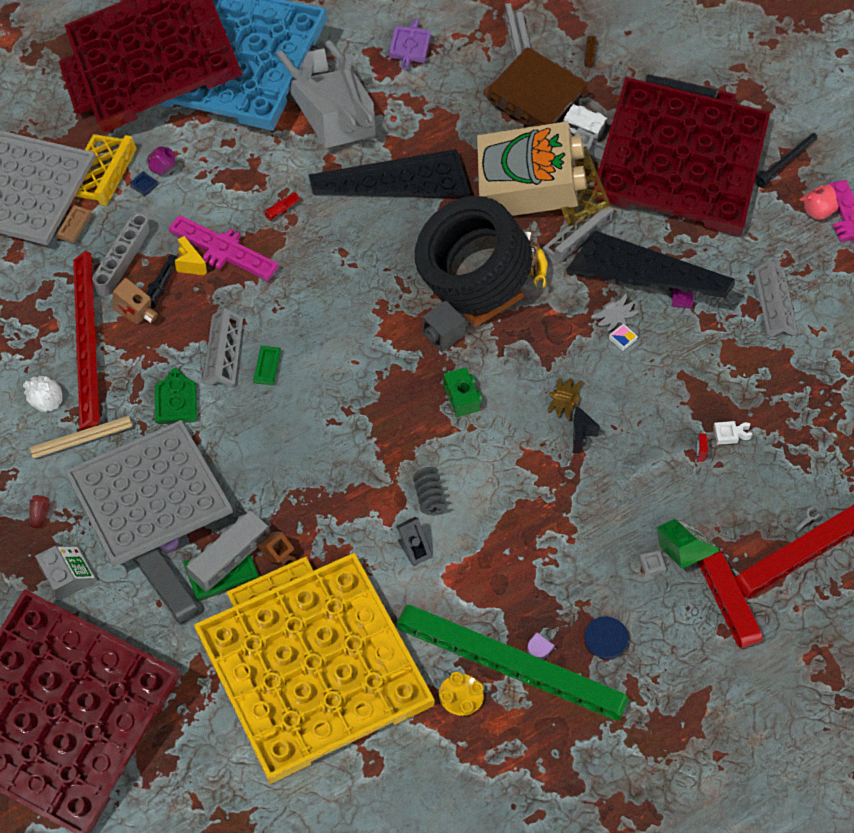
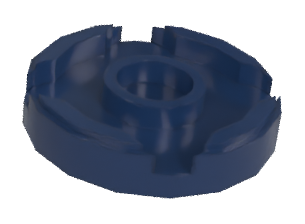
(606, 638)

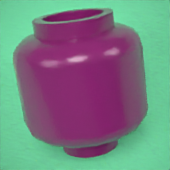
(161, 160)

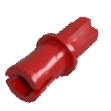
(281, 206)

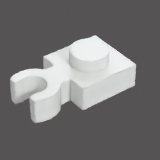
(730, 433)

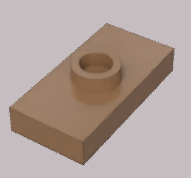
(74, 224)

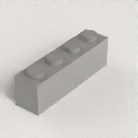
(227, 551)

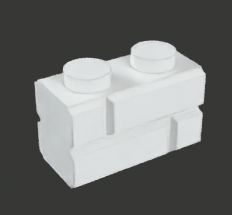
(584, 119)

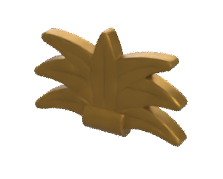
(565, 397)

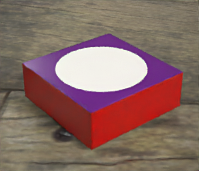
(701, 447)

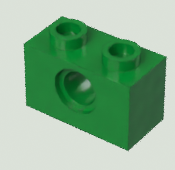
(461, 402)

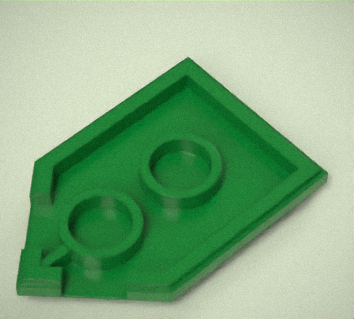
(175, 399)

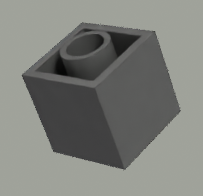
(443, 326)

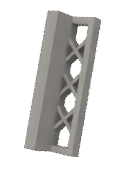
(516, 31)
(578, 237)
(775, 299)
(219, 344)

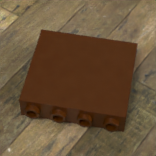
(535, 89)

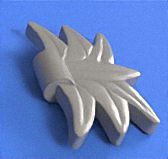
(615, 313)

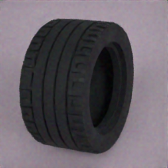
(454, 228)

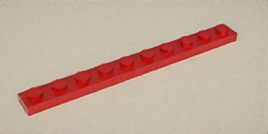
(86, 341)

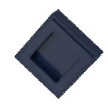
(143, 183)

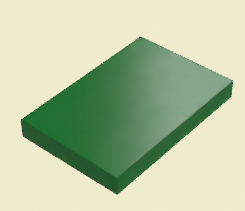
(241, 574)

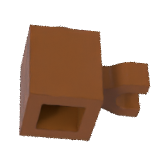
(276, 548)

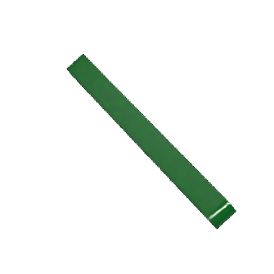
(513, 662)

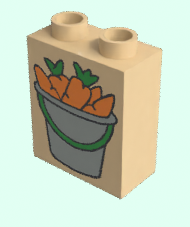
(531, 168)

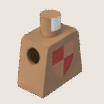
(132, 303)

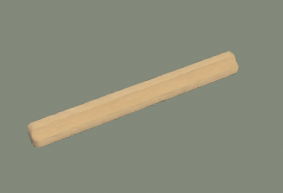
(81, 437)

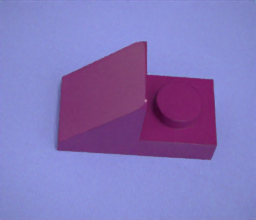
(682, 299)

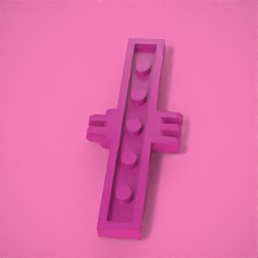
(845, 200)
(223, 248)

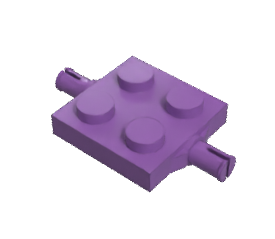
(410, 44)

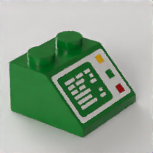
(684, 543)

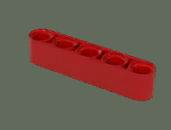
(730, 600)

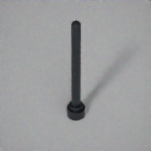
(763, 178)

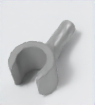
(808, 519)

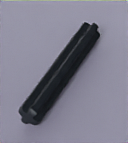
(693, 88)

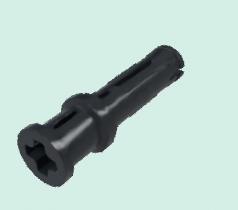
(157, 287)

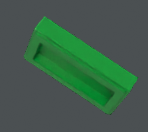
(267, 365)

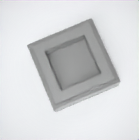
(652, 563)

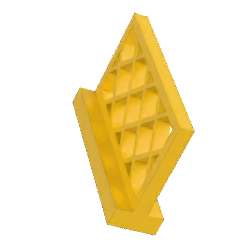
(113, 171)

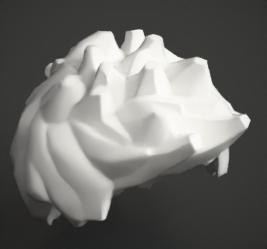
(43, 393)

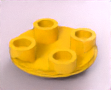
(461, 694)

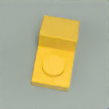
(189, 259)

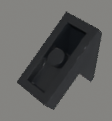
(582, 427)
(413, 541)

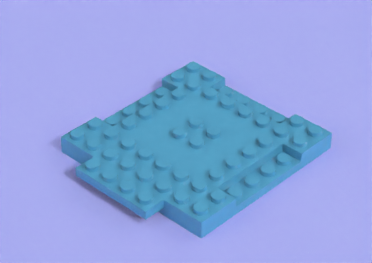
(256, 34)

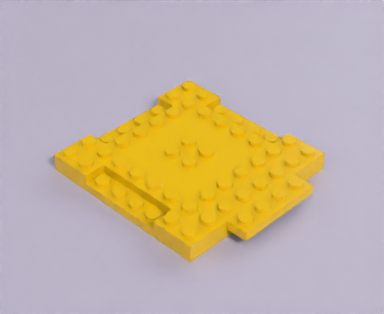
(311, 663)

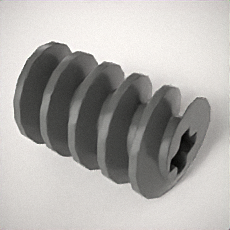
(429, 492)

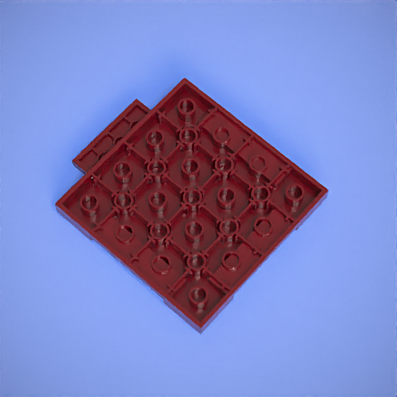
(144, 56)
(683, 154)
(71, 710)

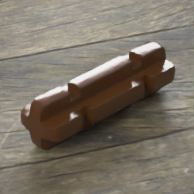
(590, 51)

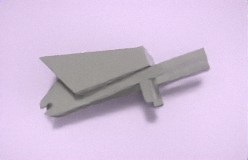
(333, 101)

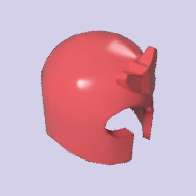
(820, 205)

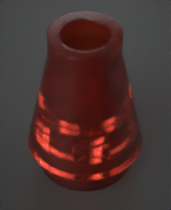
(37, 510)

